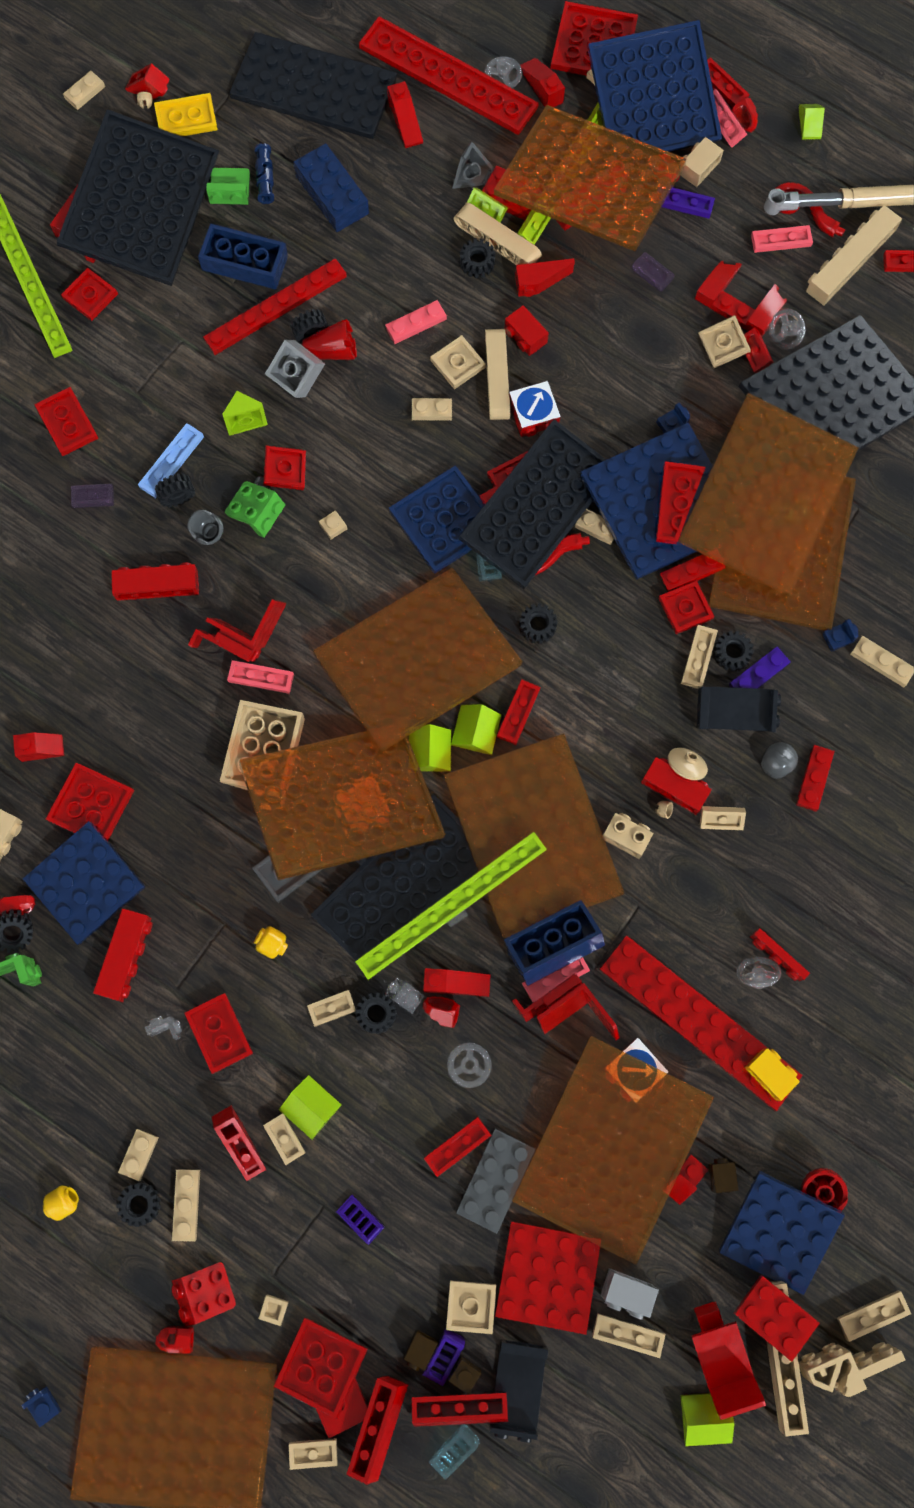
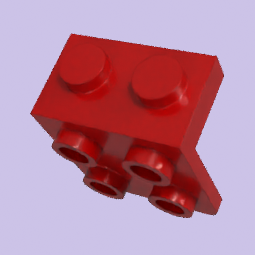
(203, 1294)

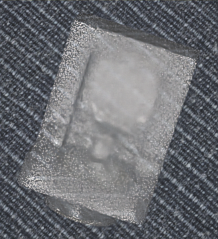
(404, 995)
(159, 1025)

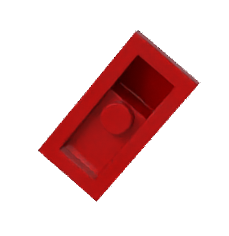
(687, 1179)

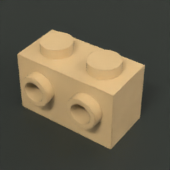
(627, 835)

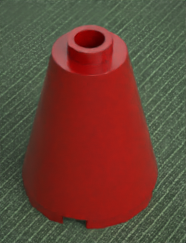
(333, 342)

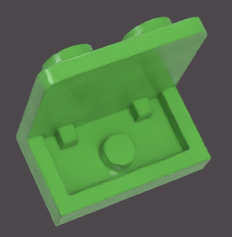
(229, 186)
(255, 507)
(26, 969)

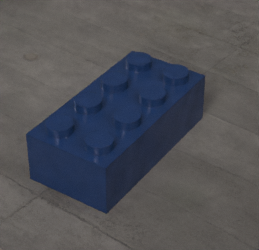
(331, 187)
(243, 256)
(554, 942)

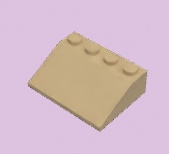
(256, 732)

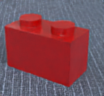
(526, 330)

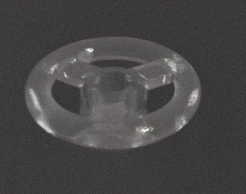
(504, 67)
(796, 328)
(759, 976)
(484, 1074)

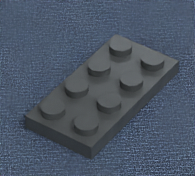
(495, 1181)

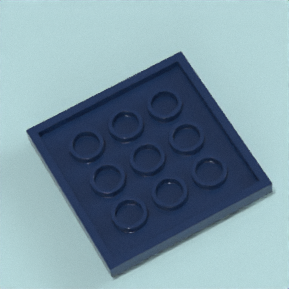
(438, 516)
(84, 882)
(781, 1232)

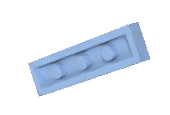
(171, 458)

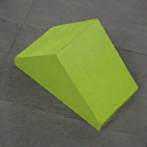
(811, 120)

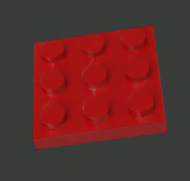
(89, 798)
(320, 1368)

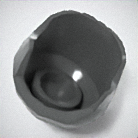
(205, 527)
(779, 760)

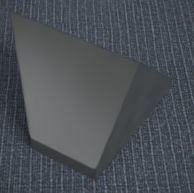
(472, 168)

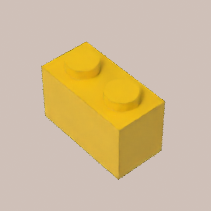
(772, 1074)

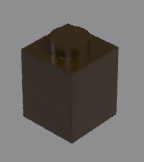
(723, 1176)
(420, 1351)
(464, 1374)

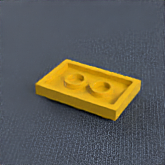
(186, 115)

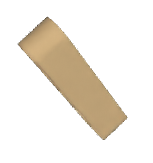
(500, 237)
(497, 374)

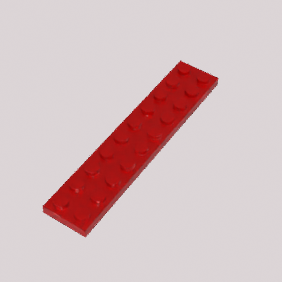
(448, 75)
(688, 1014)

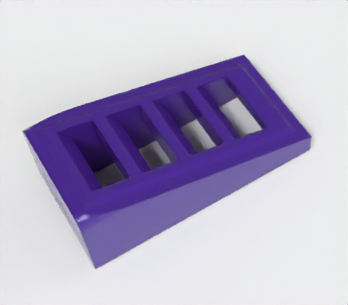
(354, 1225)
(455, 1340)

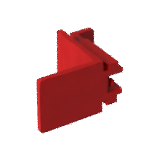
(238, 641)
(562, 1003)
(725, 1364)

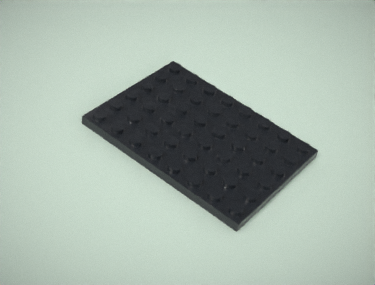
(138, 198)
(841, 385)

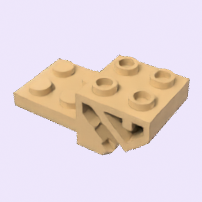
(845, 1372)

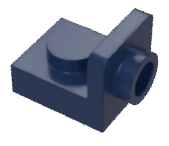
(674, 418)
(841, 635)
(41, 1405)

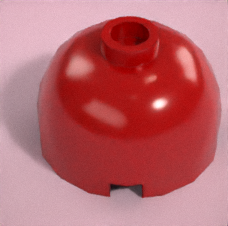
(826, 1186)

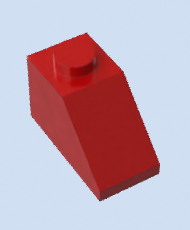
(149, 80)
(38, 746)

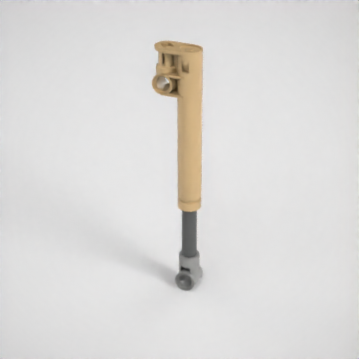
(852, 198)

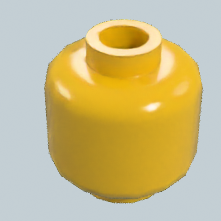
(270, 942)
(60, 1203)

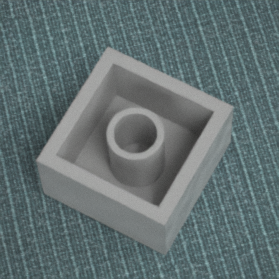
(295, 368)
(629, 1293)

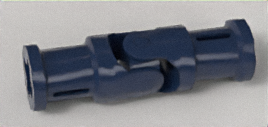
(264, 173)

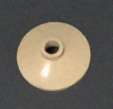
(687, 763)

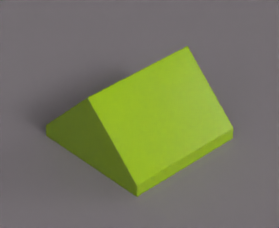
(243, 414)
(476, 728)
(432, 748)
(310, 1107)
(702, 1421)

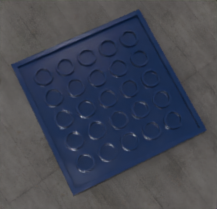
(657, 86)
(630, 491)

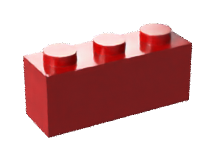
(682, 791)

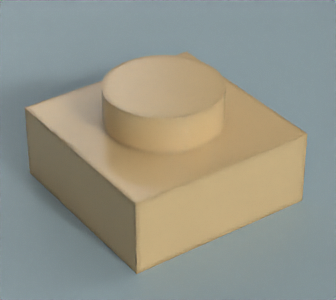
(333, 525)
(273, 1310)

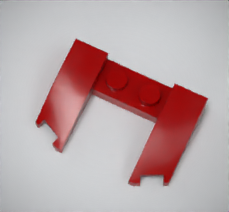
(713, 296)

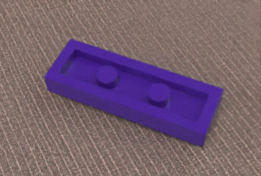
(689, 203)
(762, 670)

